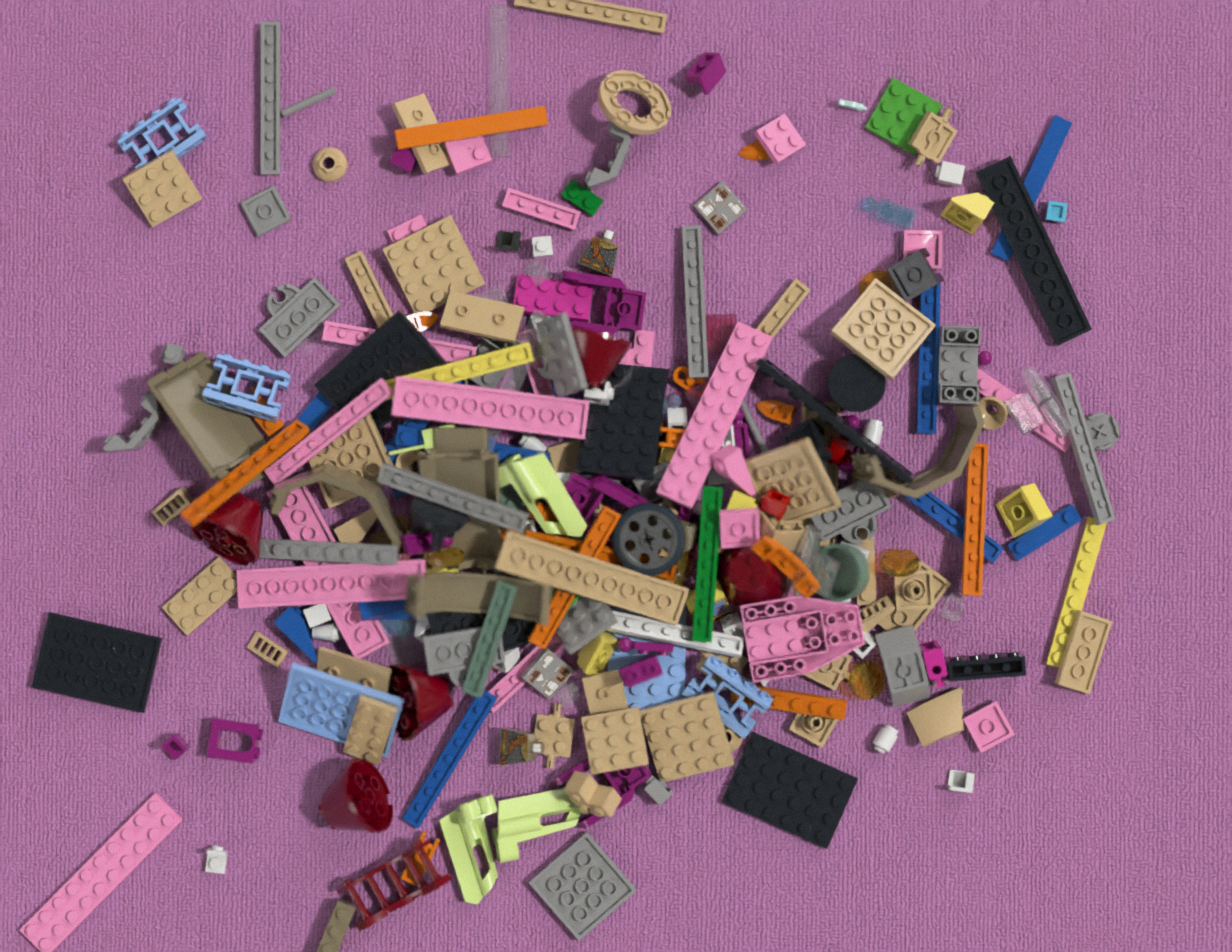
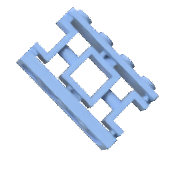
(153, 126)
(243, 402)
(738, 685)

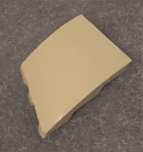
(938, 717)

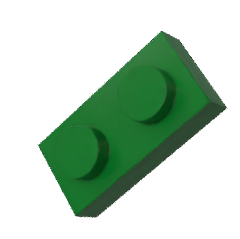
(582, 198)

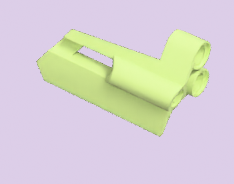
(536, 479)
(521, 820)
(462, 832)

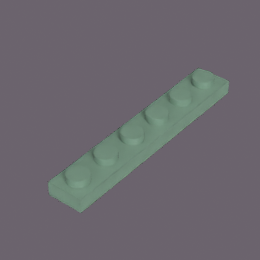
(489, 639)

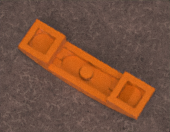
(788, 563)

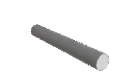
(309, 101)
(753, 428)

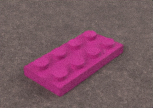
(554, 297)

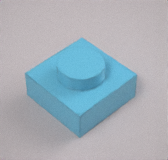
(1056, 211)

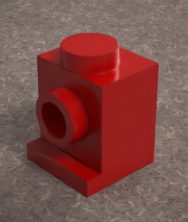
(841, 451)
(774, 503)

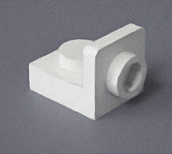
(600, 397)
(732, 625)
(216, 859)

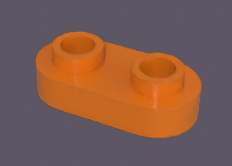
(687, 383)

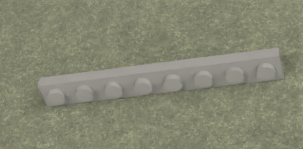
(270, 98)
(695, 301)
(1084, 450)
(453, 497)
(329, 551)

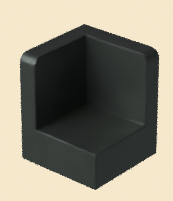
(509, 241)

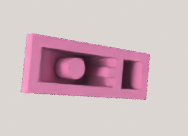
(732, 467)

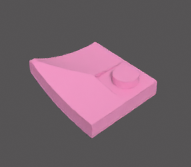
(467, 154)
(919, 239)

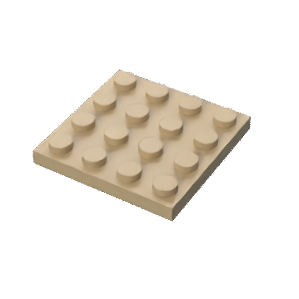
(433, 265)
(883, 329)
(356, 451)
(797, 474)
(687, 736)

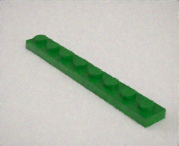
(707, 564)

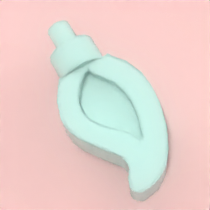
(851, 105)

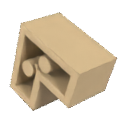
(785, 532)
(591, 796)

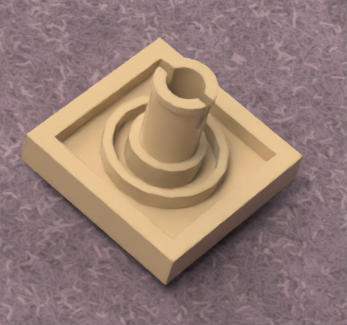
(914, 591)
(813, 727)

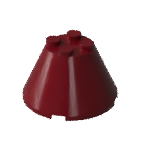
(598, 354)
(233, 529)
(748, 577)
(424, 699)
(358, 799)

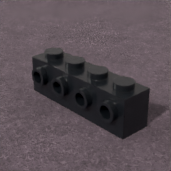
(985, 668)

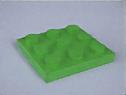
(900, 114)

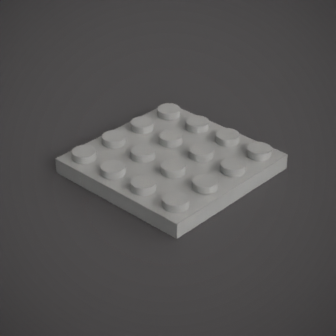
(582, 886)

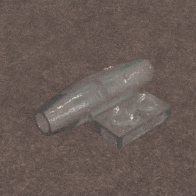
(1037, 406)
(820, 565)

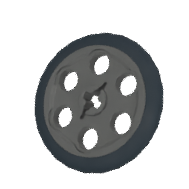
(666, 519)

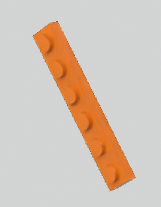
(802, 703)

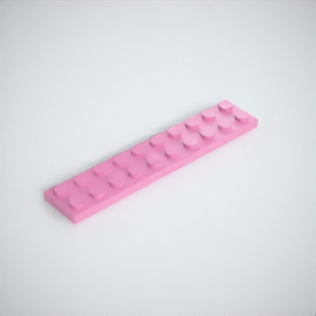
(490, 408)
(714, 415)
(305, 522)
(325, 584)
(101, 874)

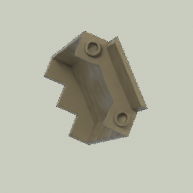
(214, 433)
(465, 463)

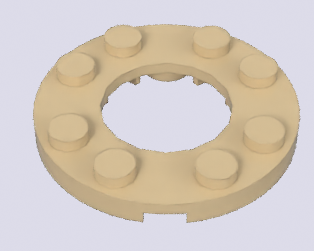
(632, 81)

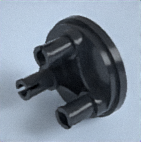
(855, 384)
(437, 518)

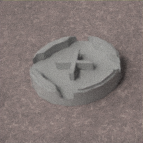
(1102, 430)

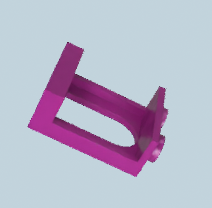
(635, 675)
(251, 729)

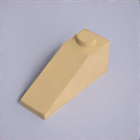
(357, 528)

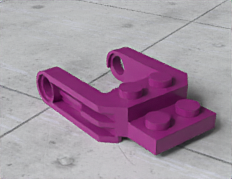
(622, 306)
(588, 494)
(622, 781)

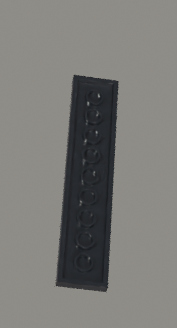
(1033, 251)
(827, 415)

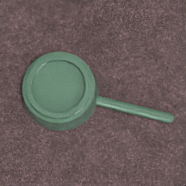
(852, 573)

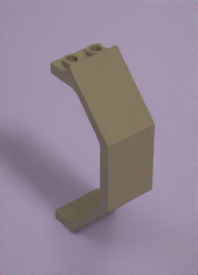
(949, 466)
(348, 482)
(474, 594)

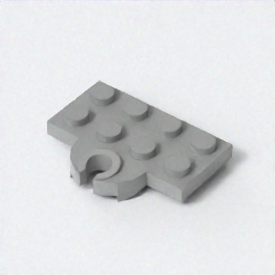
(297, 315)
(560, 355)
(858, 510)
(454, 652)

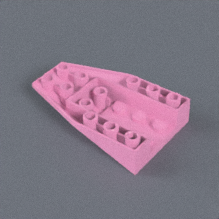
(798, 635)

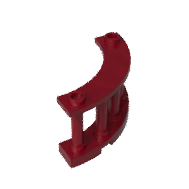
(404, 896)

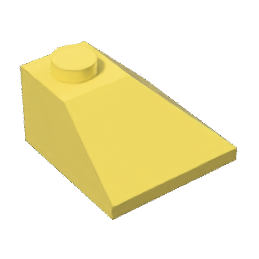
(968, 211)

